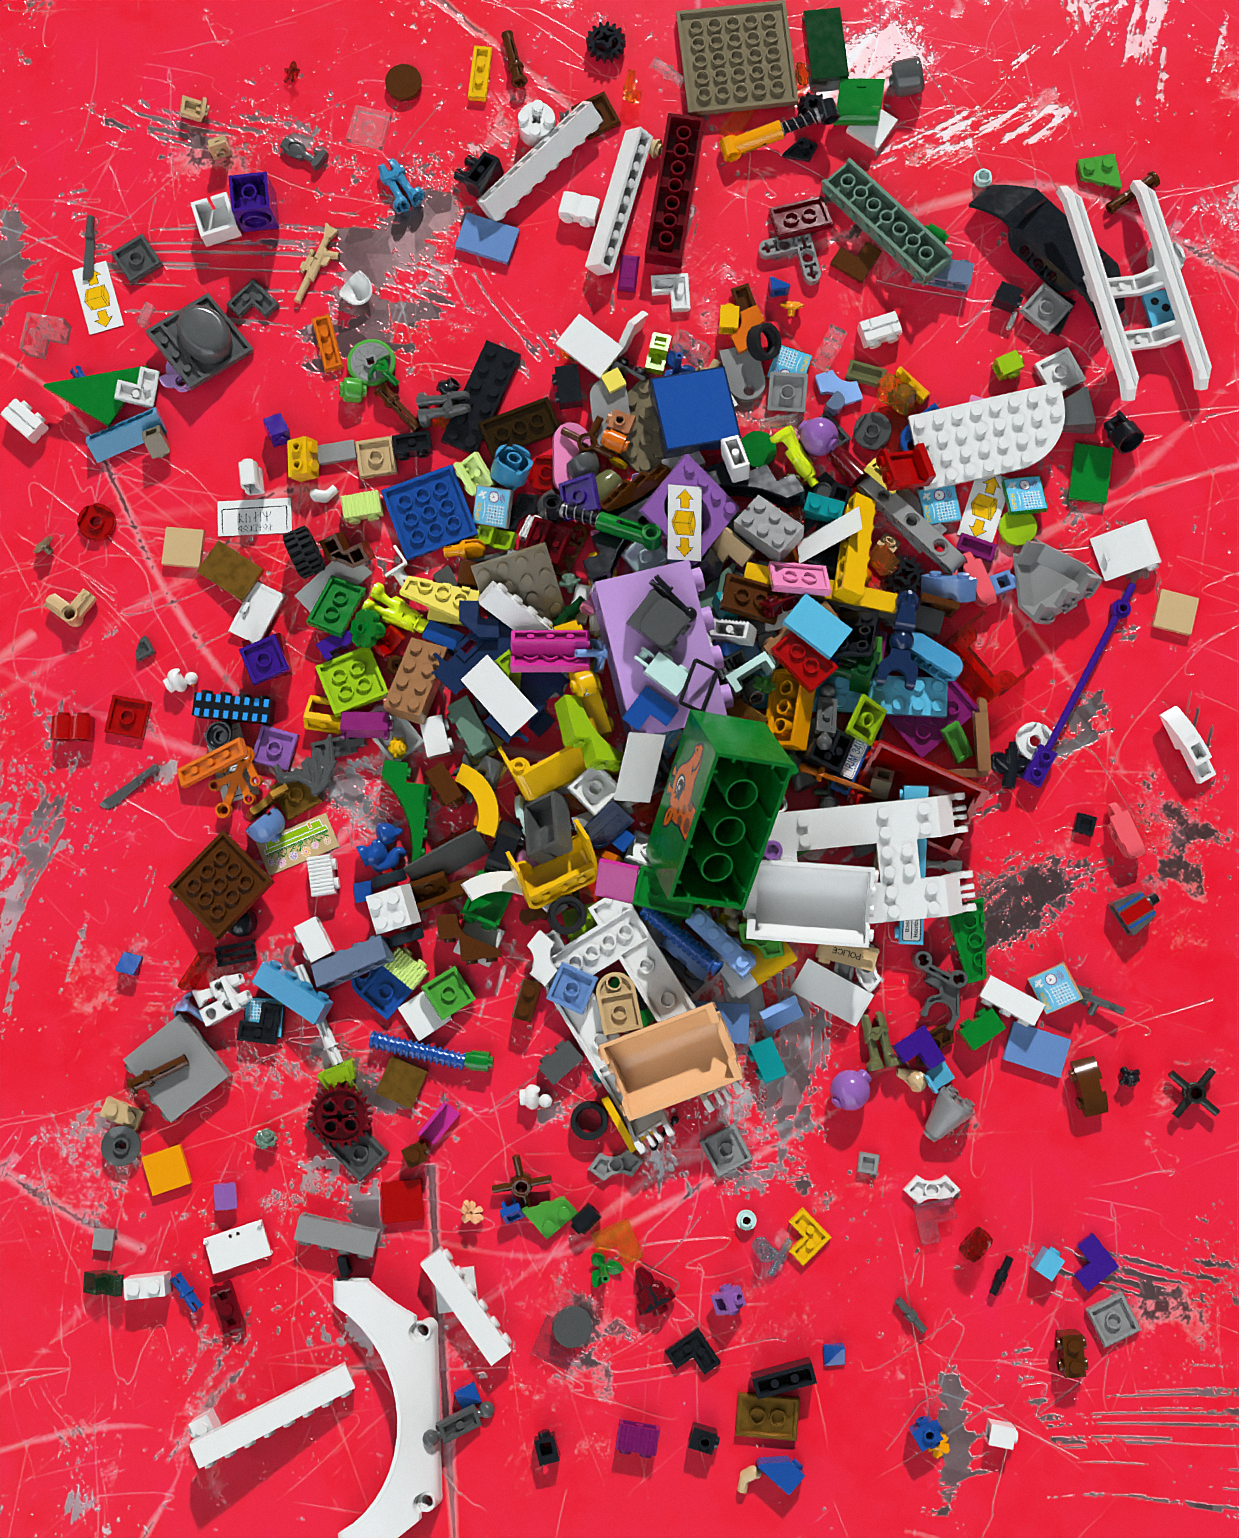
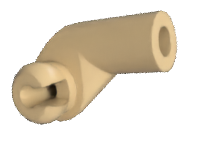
(746, 1476)

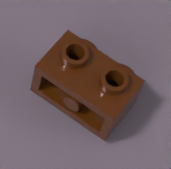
(1070, 1349)

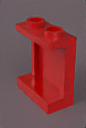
(906, 468)

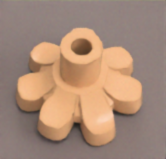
(471, 1213)

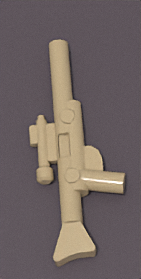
(313, 264)

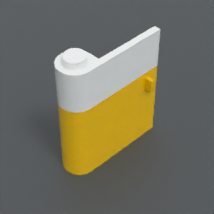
(761, 972)

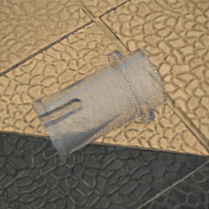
(145, 315)

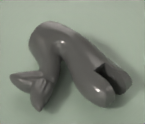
(489, 766)

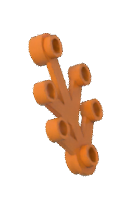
(237, 779)

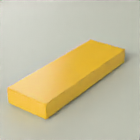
(480, 73)

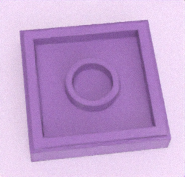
(275, 747)

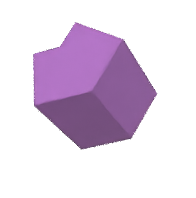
(225, 1196)

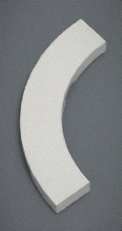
(496, 882)

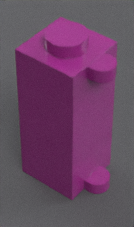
(366, 725)

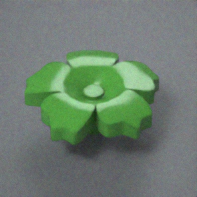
(764, 684)

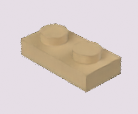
(122, 1113)

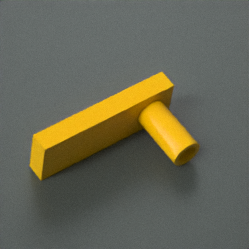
(620, 1124)

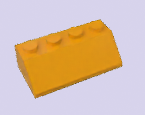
(789, 711)

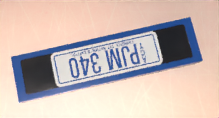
(851, 767)

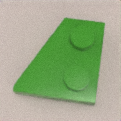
(1100, 171)
(550, 1215)

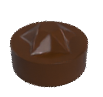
(393, 664)

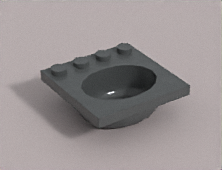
(199, 341)

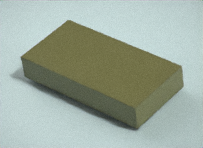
(864, 373)

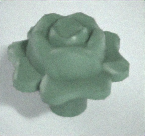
(568, 581)
(265, 1138)

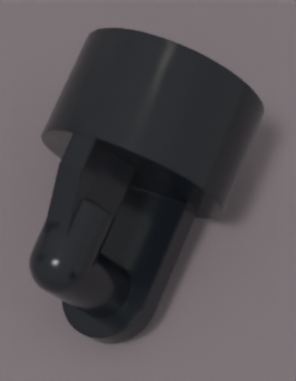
(1125, 436)

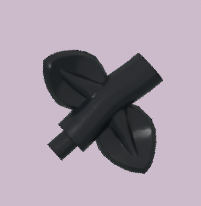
(1009, 764)

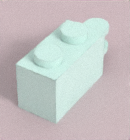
(663, 671)

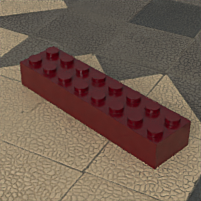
(674, 190)

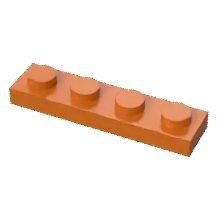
(212, 762)

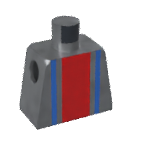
(1134, 911)

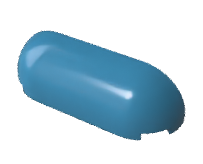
(935, 658)

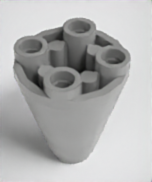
(947, 1113)

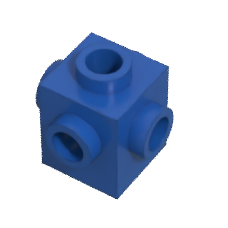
(926, 1432)

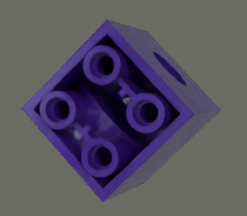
(253, 201)

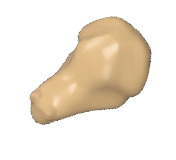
(913, 1078)

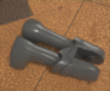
(449, 410)

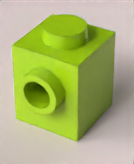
(1008, 365)

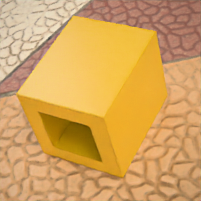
(728, 319)

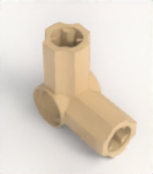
(79, 606)

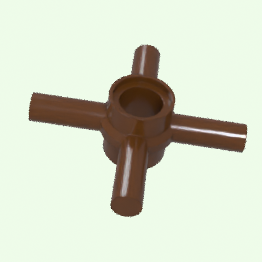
(591, 435)
(521, 1176)

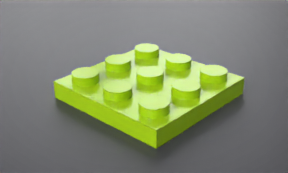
(352, 681)

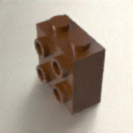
(448, 790)

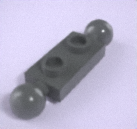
(826, 716)
(458, 1423)

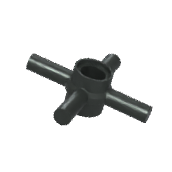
(1186, 1093)

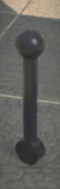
(674, 1120)

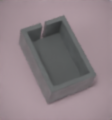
(547, 827)

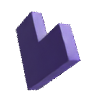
(919, 1043)
(1099, 1264)

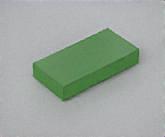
(956, 742)

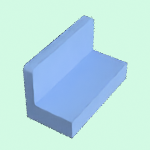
(781, 1013)

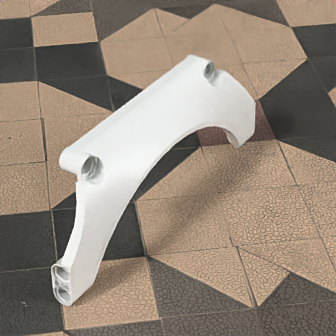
(413, 1369)

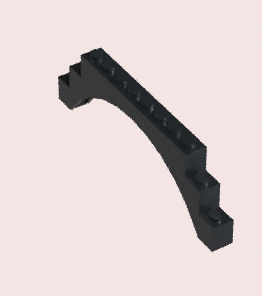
(783, 493)

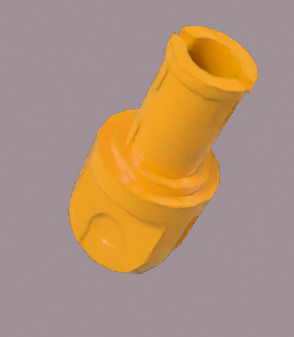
(466, 549)

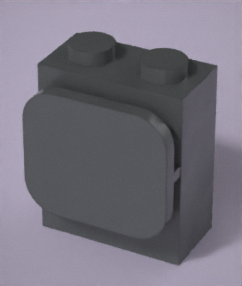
(659, 621)

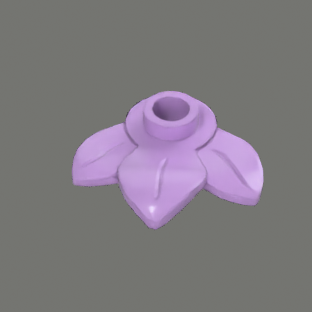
(172, 379)

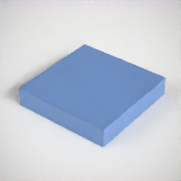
(572, 988)

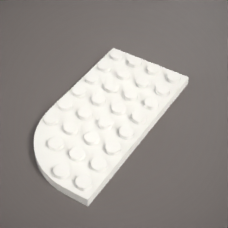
(990, 434)

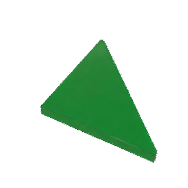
(95, 393)

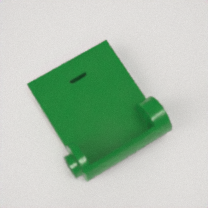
(860, 101)

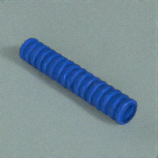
(682, 940)
(417, 1050)

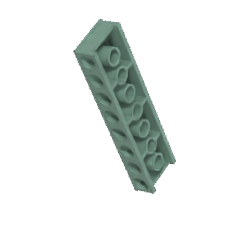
(887, 222)

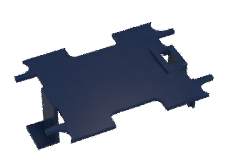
(534, 685)

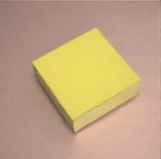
(613, 380)

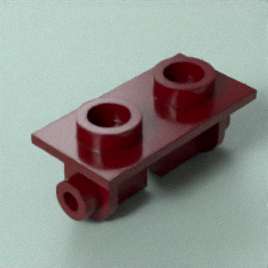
(774, 603)

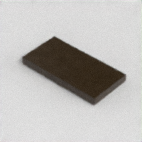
(520, 426)

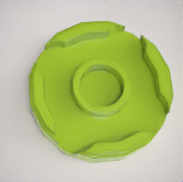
(1017, 529)

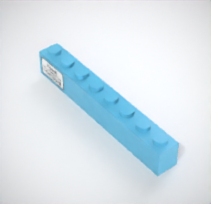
(913, 930)

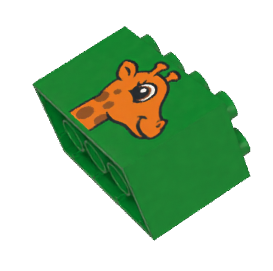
(718, 810)

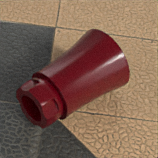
(847, 466)

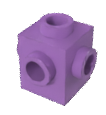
(728, 1300)

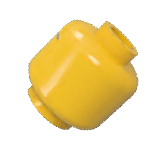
(585, 683)

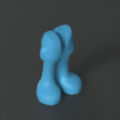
(397, 174)

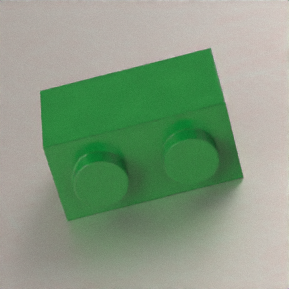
(980, 1028)

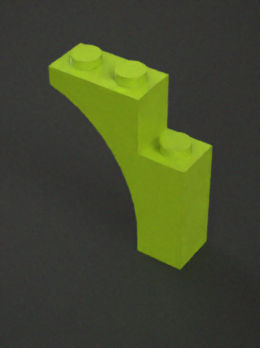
(580, 733)

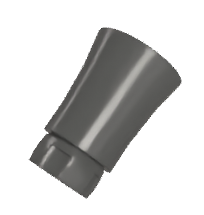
(801, 781)

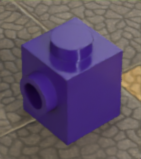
(276, 429)

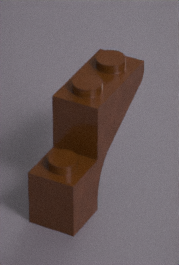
(470, 948)

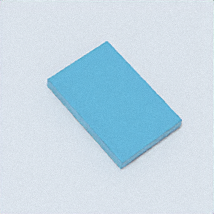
(817, 626)

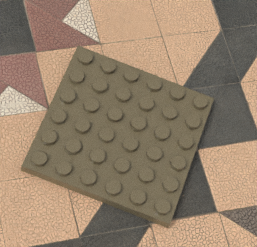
(737, 58)

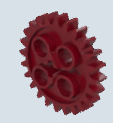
(338, 1096)

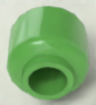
(352, 390)

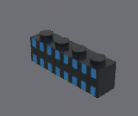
(233, 708)

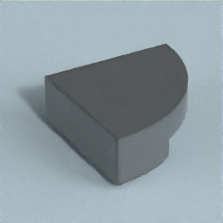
(144, 649)

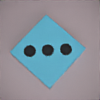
(1157, 308)

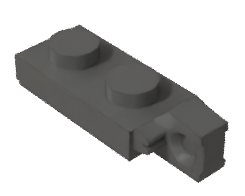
(342, 747)

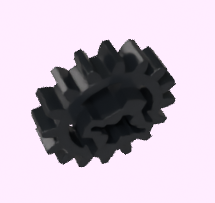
(605, 42)
(904, 584)

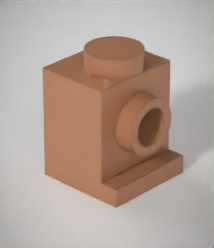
(625, 427)

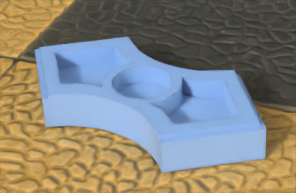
(829, 383)

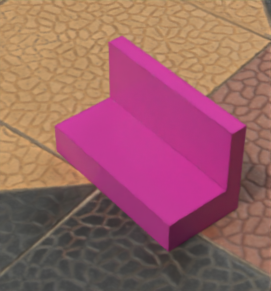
(439, 1122)

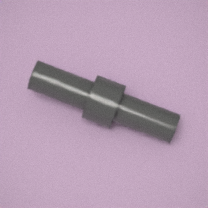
(910, 1314)

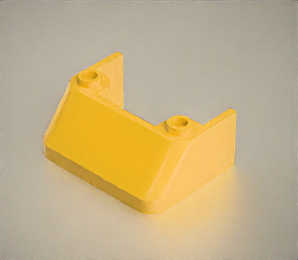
(547, 774)
(559, 876)

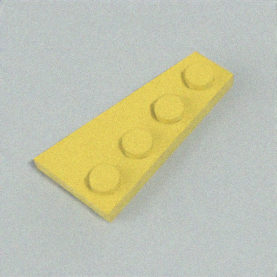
(437, 596)

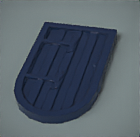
(607, 825)

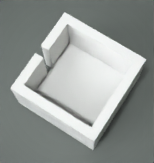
(216, 224)

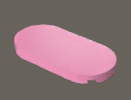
(564, 450)

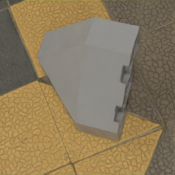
(1050, 581)

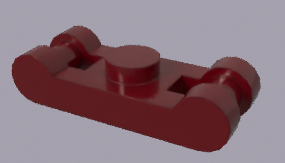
(228, 1308)

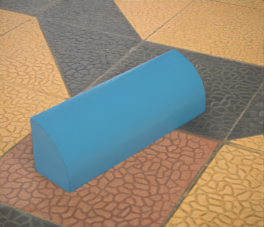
(123, 435)

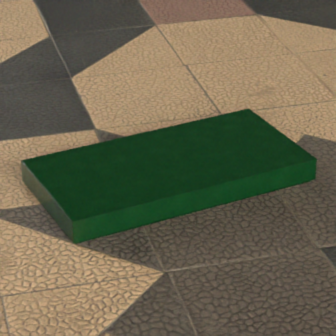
(825, 44)

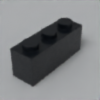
(783, 1377)

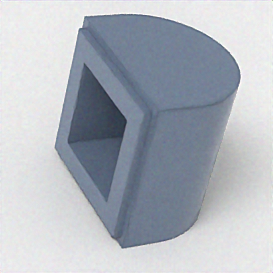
(835, 404)

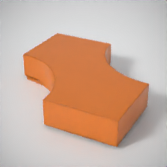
(749, 318)

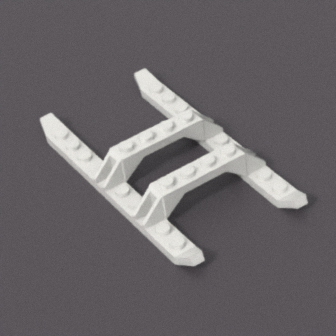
(1162, 275)

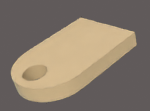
(619, 1005)

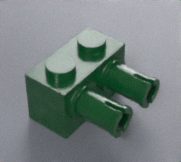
(861, 674)

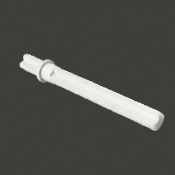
(323, 1028)

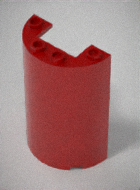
(917, 771)

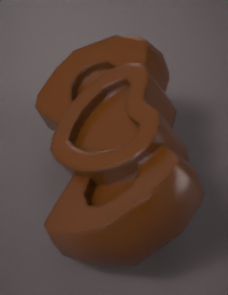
(526, 916)

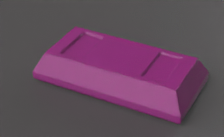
(628, 273)
(977, 546)

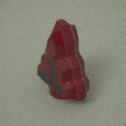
(651, 1293)

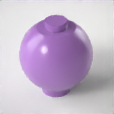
(818, 436)
(850, 1089)

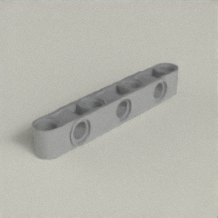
(921, 534)

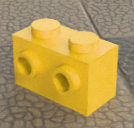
(302, 459)

